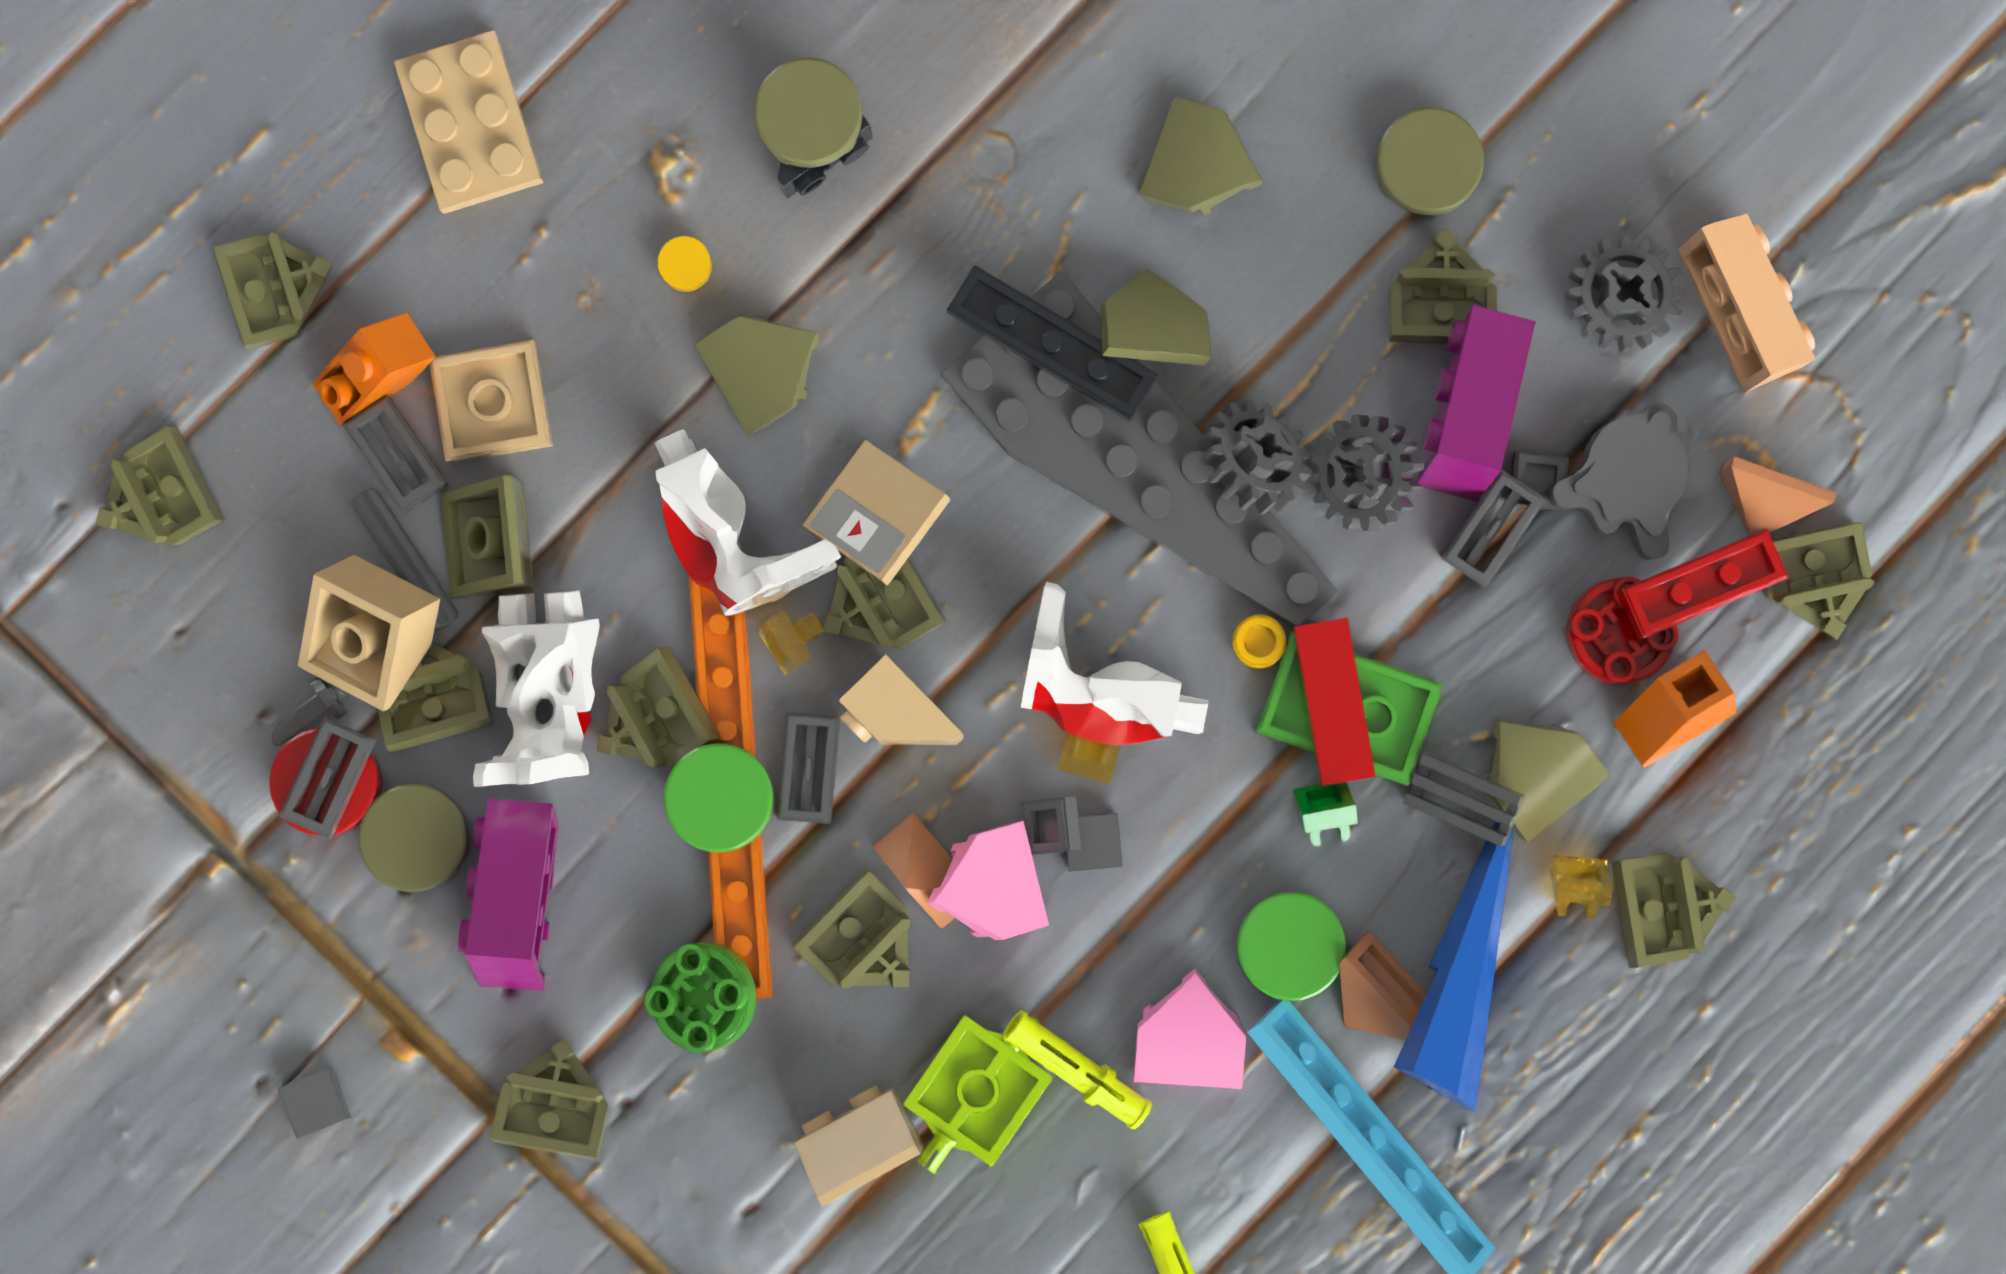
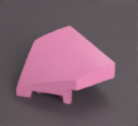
(993, 884)
(1190, 1039)

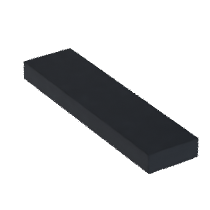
(1050, 343)

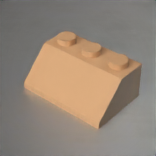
(1747, 301)

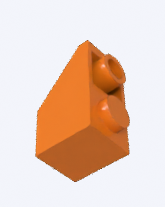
(373, 366)
(1676, 709)

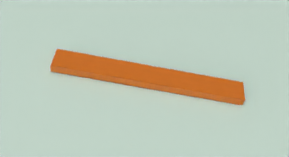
(726, 695)

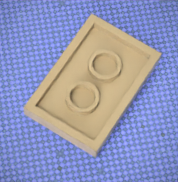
(468, 122)

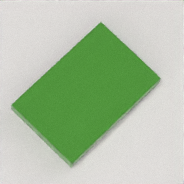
(1394, 703)

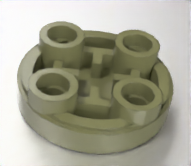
(808, 112)
(1429, 161)
(413, 838)

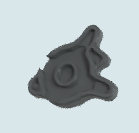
(1632, 476)

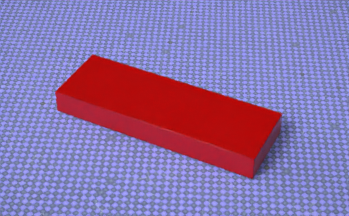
(1702, 584)
(1334, 701)

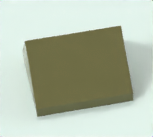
(487, 538)

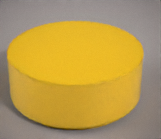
(684, 264)
(1258, 641)

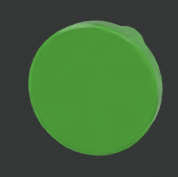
(718, 798)
(1290, 946)
(702, 997)

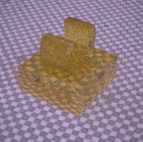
(789, 641)
(1089, 759)
(1580, 882)

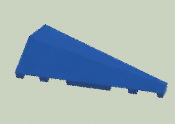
(1452, 1022)

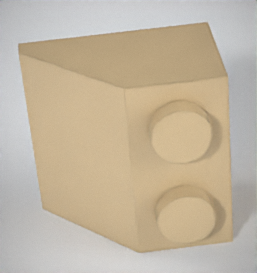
(366, 630)
(895, 710)
(857, 1144)

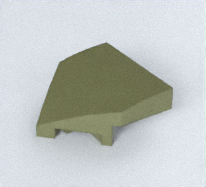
(1198, 160)
(269, 286)
(1437, 292)
(1154, 323)
(759, 367)
(159, 492)
(1825, 575)
(882, 613)
(437, 702)
(655, 713)
(1548, 767)
(1665, 908)
(860, 937)
(552, 1107)

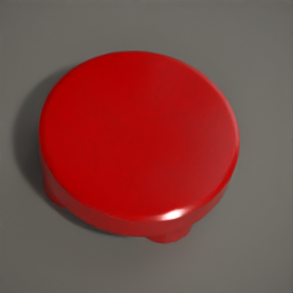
(1606, 642)
(288, 764)

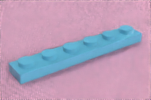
(1371, 1140)

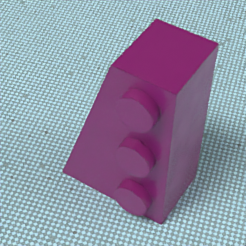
(1475, 402)
(510, 893)

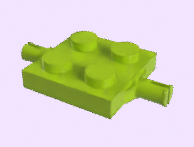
(976, 1093)

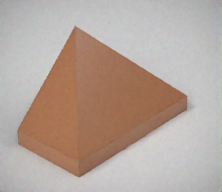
(1769, 497)
(916, 862)
(1378, 990)

